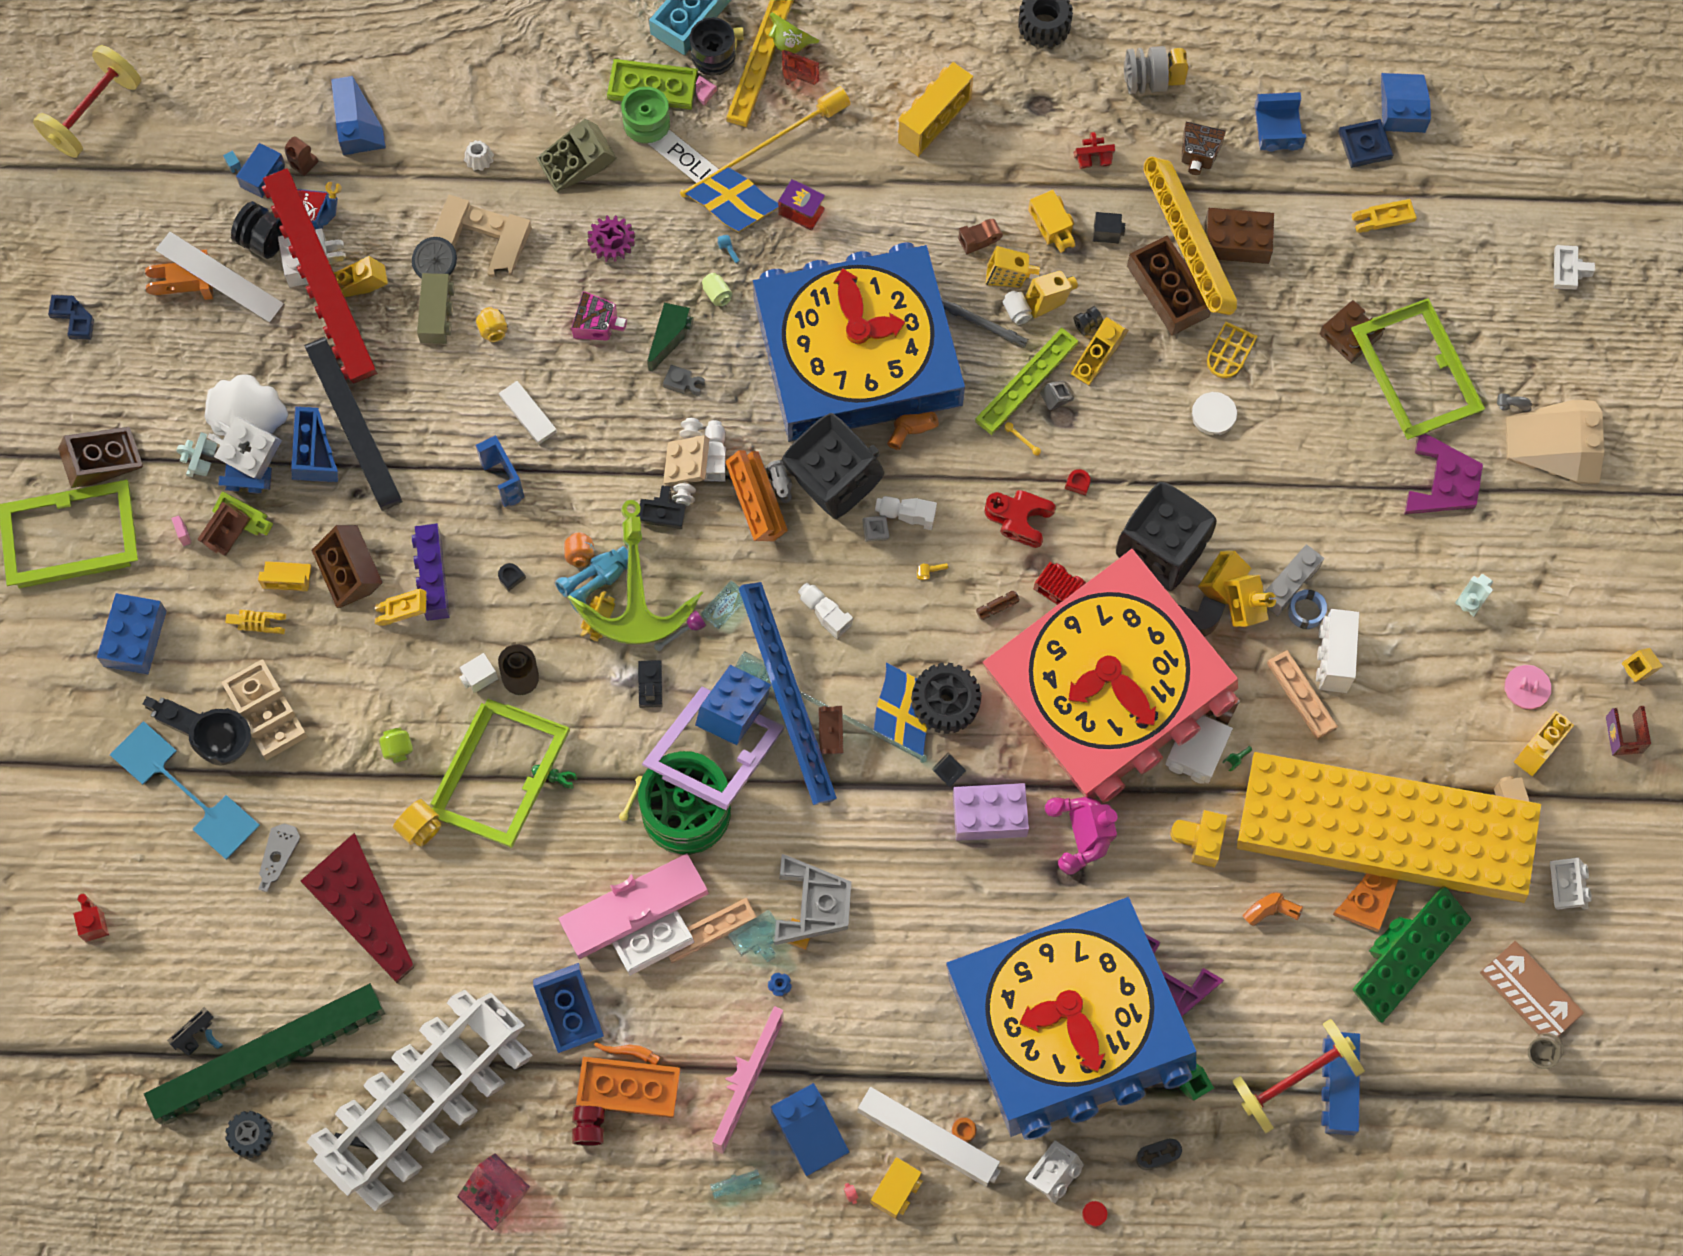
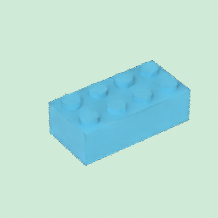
(677, 17)

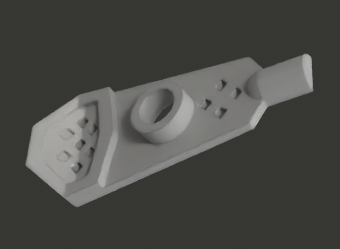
(277, 846)

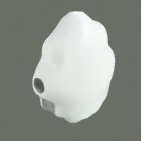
(247, 400)

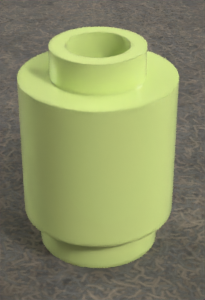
(716, 289)

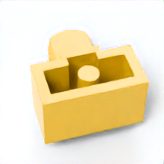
(1202, 837)

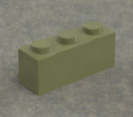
(435, 308)

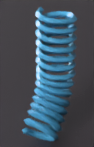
(212, 1040)

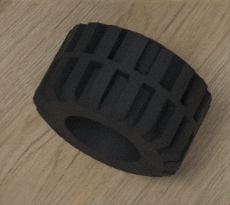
(1044, 32)

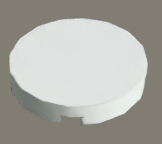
(1214, 413)

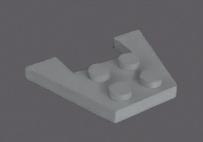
(823, 904)

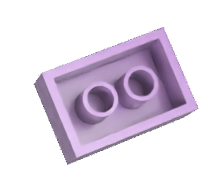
(990, 812)

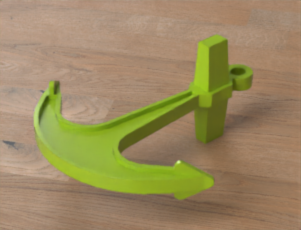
(637, 623)

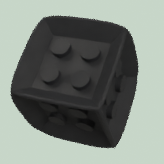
(833, 465)
(1167, 533)

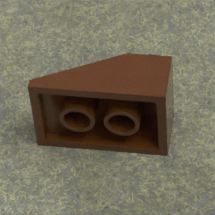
(98, 456)

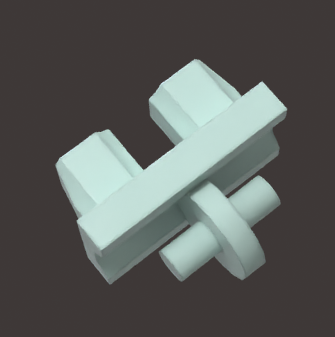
(197, 465)
(1475, 594)

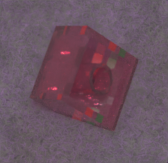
(493, 1191)

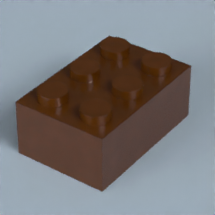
(1240, 235)

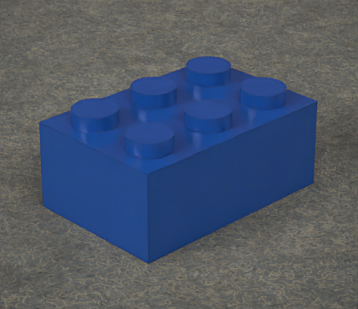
(131, 633)
(733, 705)

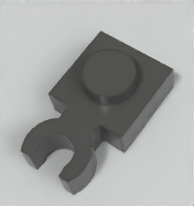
(681, 379)

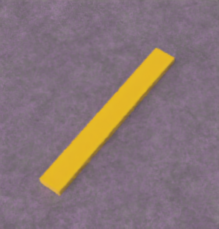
(756, 66)

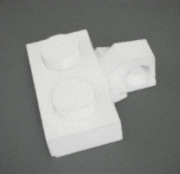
(1569, 268)

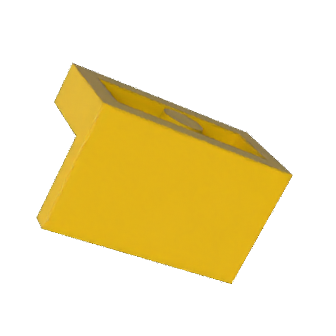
(285, 576)

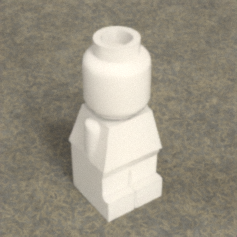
(717, 452)
(909, 510)
(826, 610)

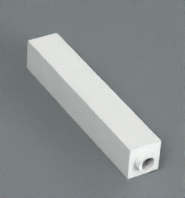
(929, 1137)

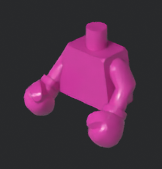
(1092, 829)

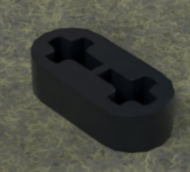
(1157, 1148)

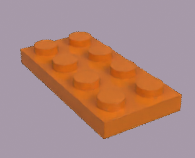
(628, 1087)

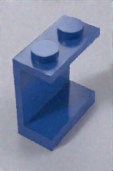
(1279, 121)
(491, 454)

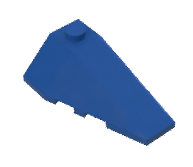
(355, 120)

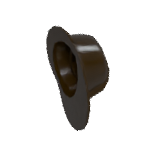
(518, 669)

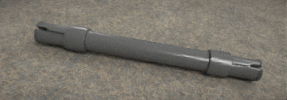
(1008, 334)

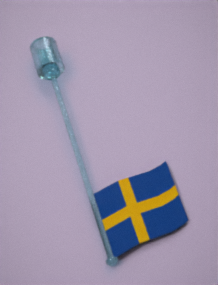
(894, 713)

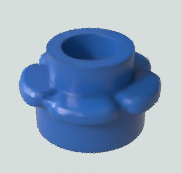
(779, 990)

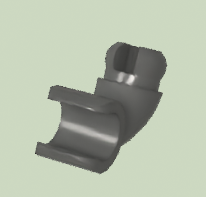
(1506, 400)

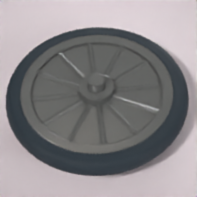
(434, 256)

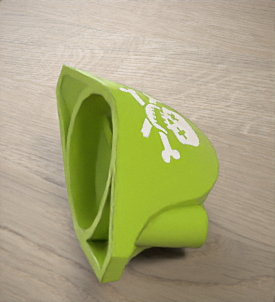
(788, 36)

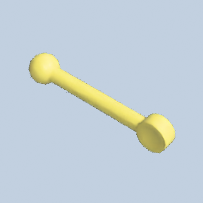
(624, 815)

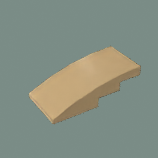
(265, 709)

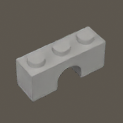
(1290, 580)

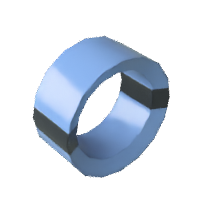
(1309, 595)

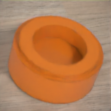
(964, 1129)

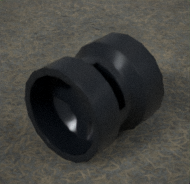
(1088, 320)

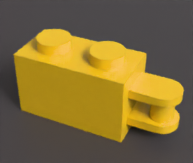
(1052, 220)

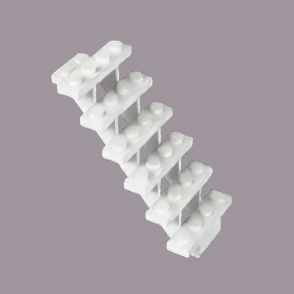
(488, 1019)

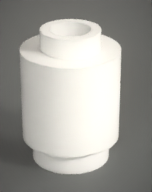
(1017, 307)

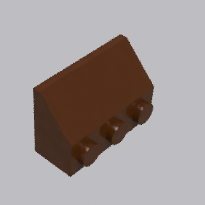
(346, 565)

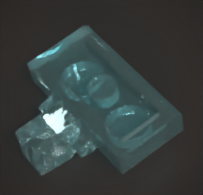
(756, 936)

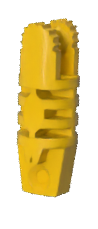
(256, 621)

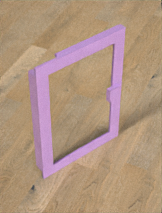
(749, 760)

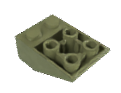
(576, 155)

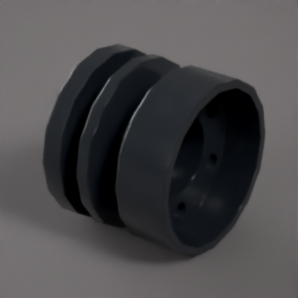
(712, 46)
(257, 230)

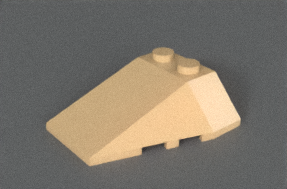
(1560, 440)

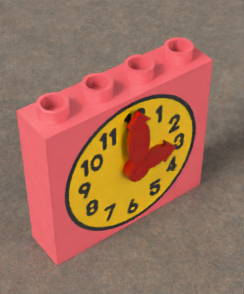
(1113, 677)

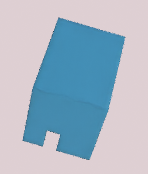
(232, 161)

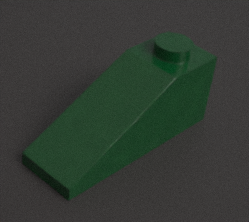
(669, 333)

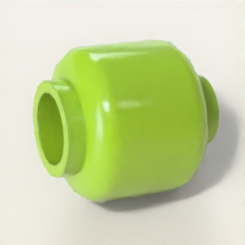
(395, 745)

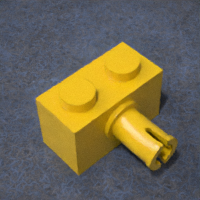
(1247, 600)

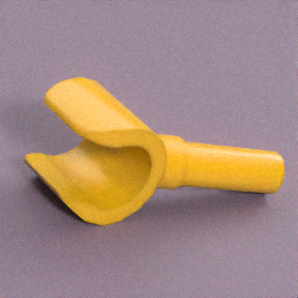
(924, 570)

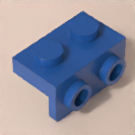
(236, 479)

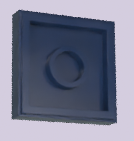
(1365, 143)

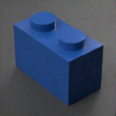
(260, 164)

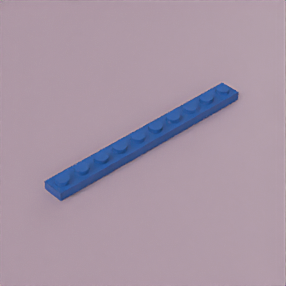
(787, 693)

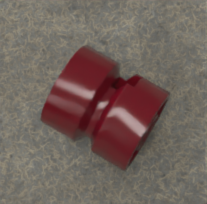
(588, 1125)

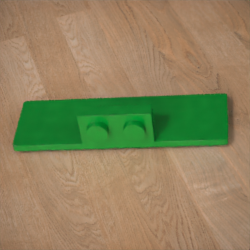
(1408, 952)

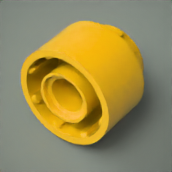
(418, 823)

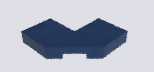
(80, 320)

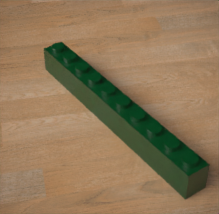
(264, 1054)

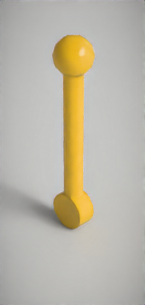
(1010, 428)

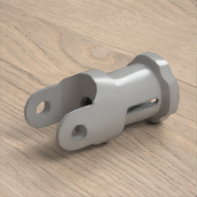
(782, 483)

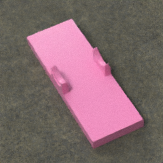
(633, 906)
(745, 1079)

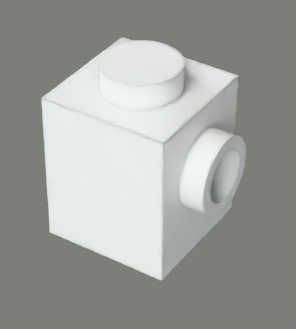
(478, 673)

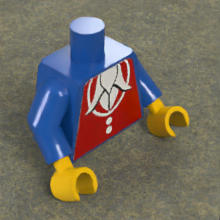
(320, 204)

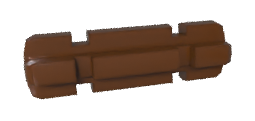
(998, 605)

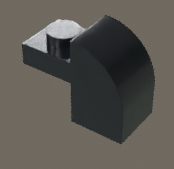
(1207, 616)

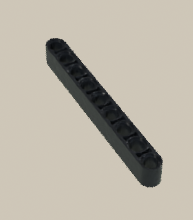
(353, 423)

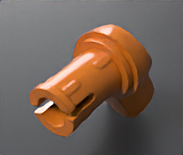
(911, 425)
(1269, 906)

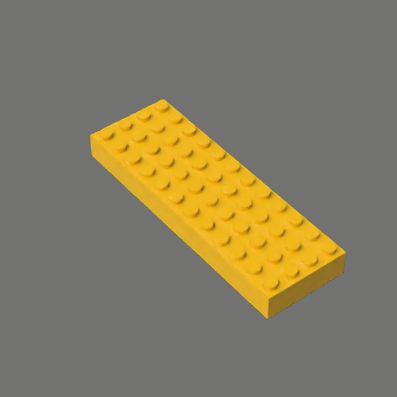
(1390, 827)

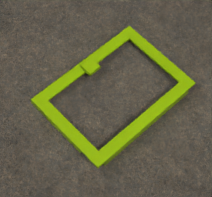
(1447, 358)
(77, 568)
(531, 786)

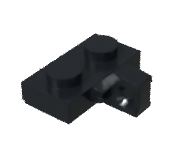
(662, 510)

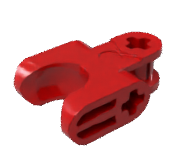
(1014, 514)

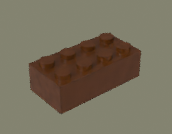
(1168, 285)

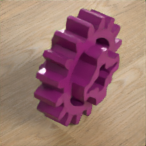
(610, 237)

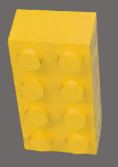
(935, 108)

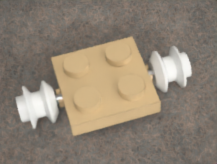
(686, 461)

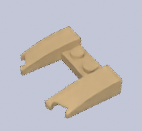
(510, 230)

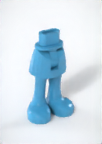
(606, 568)

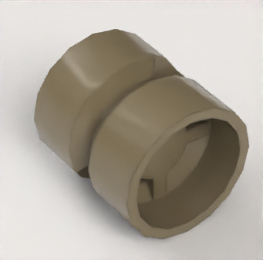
(1545, 1050)

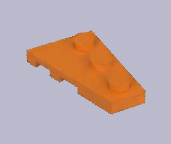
(1368, 902)

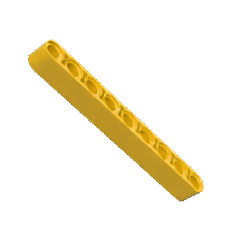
(1190, 236)

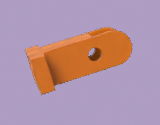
(178, 279)

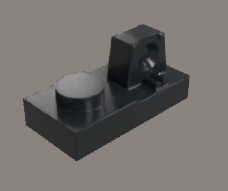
(650, 683)
(183, 1037)

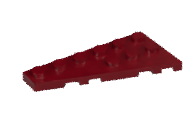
(354, 899)

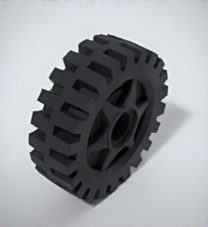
(943, 714)

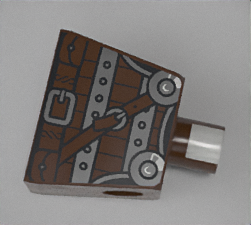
(1200, 146)

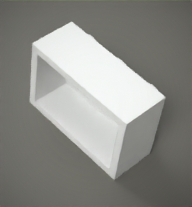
(1338, 651)

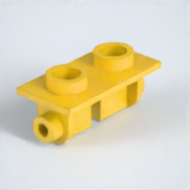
(604, 607)

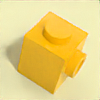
(1642, 664)

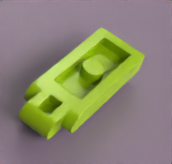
(258, 519)

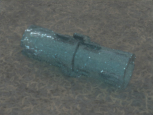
(735, 1184)

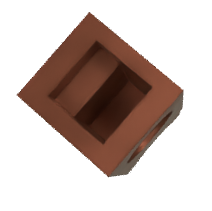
(300, 155)
(979, 236)

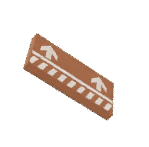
(1531, 991)

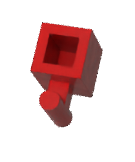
(90, 920)

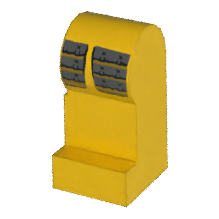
(1177, 66)

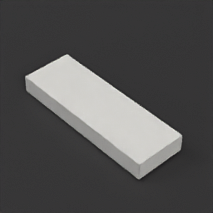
(528, 412)

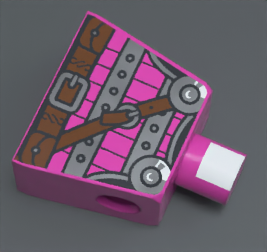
(596, 318)

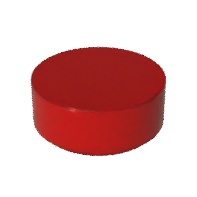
(1094, 1214)

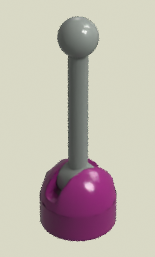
(694, 622)

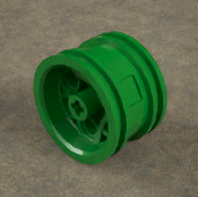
(683, 805)

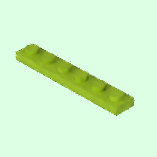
(1026, 381)

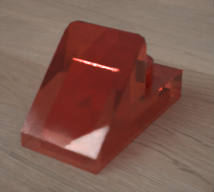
(799, 68)

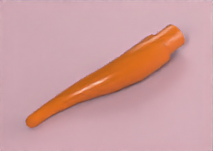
(638, 1051)

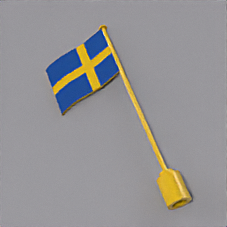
(734, 197)

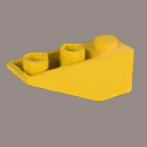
(361, 277)
(1099, 350)
(1543, 743)

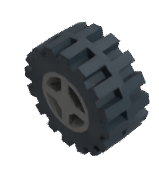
(243, 1127)

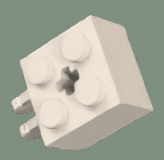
(290, 265)
(233, 447)

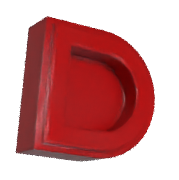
(1078, 482)

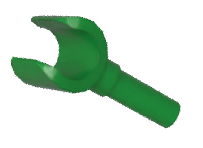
(1235, 759)

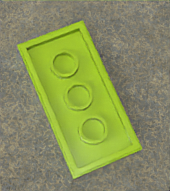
(673, 81)

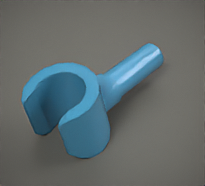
(725, 242)

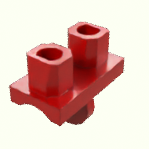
(1104, 152)

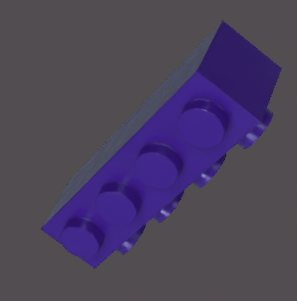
(431, 570)

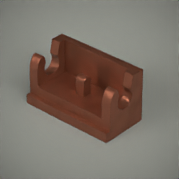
(224, 528)
(831, 730)

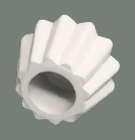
(478, 156)

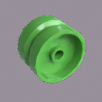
(645, 114)

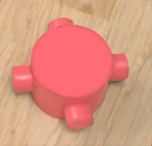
(850, 1193)

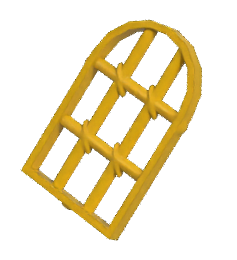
(1238, 346)

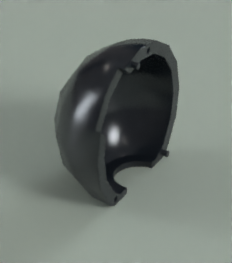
(220, 736)

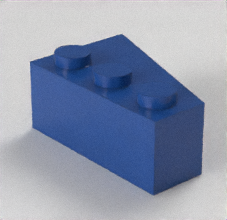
(311, 451)

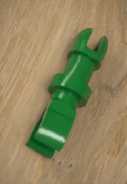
(555, 775)

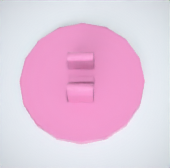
(1528, 687)

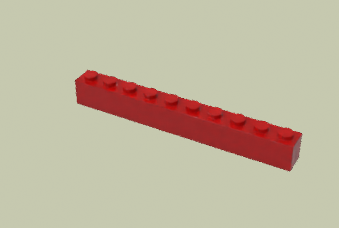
(319, 275)

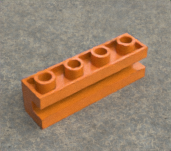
(756, 496)

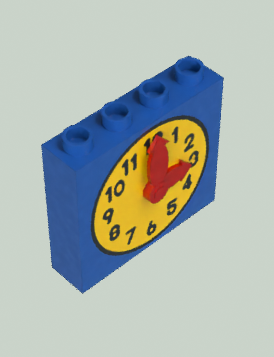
(858, 339)
(1072, 1019)

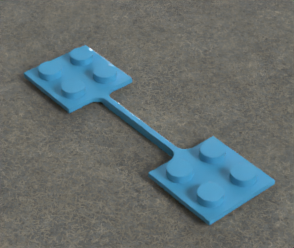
(223, 826)

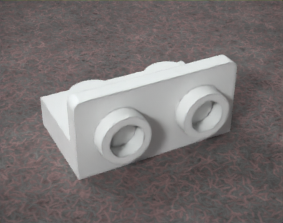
(1570, 883)
(1055, 1171)

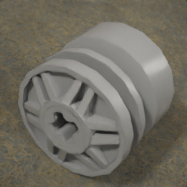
(1149, 69)

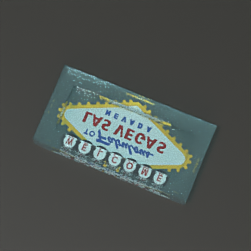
(723, 605)

